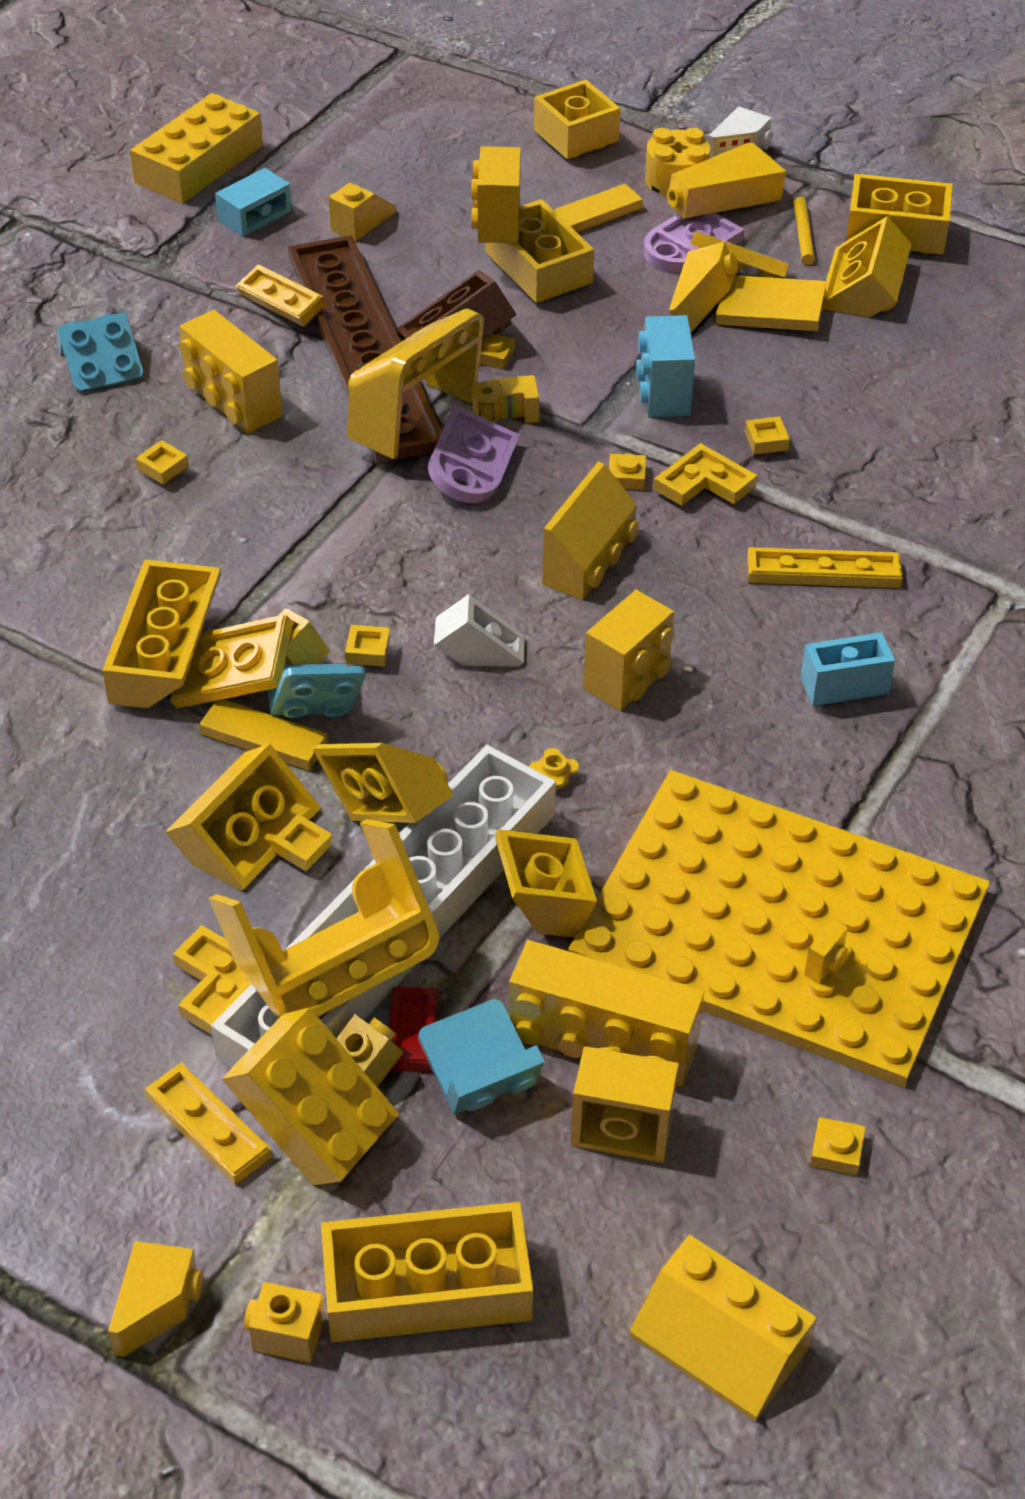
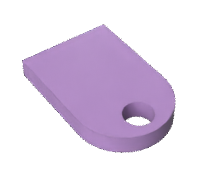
(675, 236)
(473, 452)

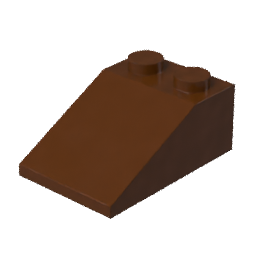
(475, 293)

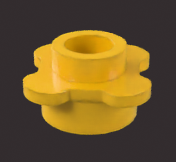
(556, 767)

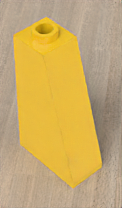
(727, 182)

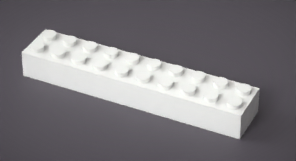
(454, 863)

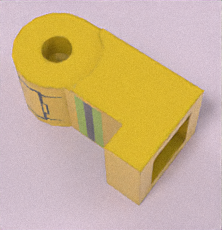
(507, 399)

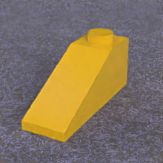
(703, 282)

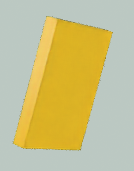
(773, 303)
(236, 661)

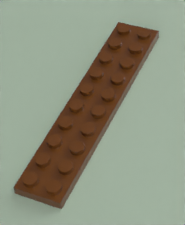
(360, 330)

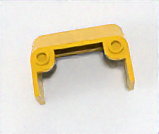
(441, 351)
(350, 956)

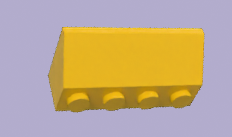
(158, 632)

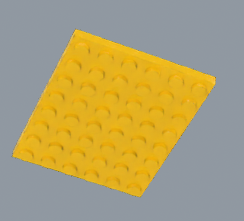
(741, 889)

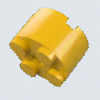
(671, 152)

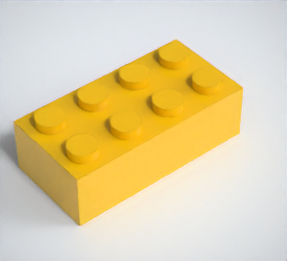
(196, 148)
(583, 1001)
(426, 1271)

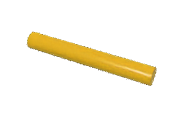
(804, 231)

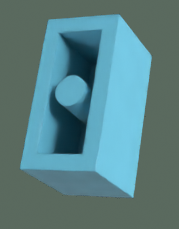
(253, 202)
(847, 669)

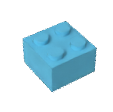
(666, 366)

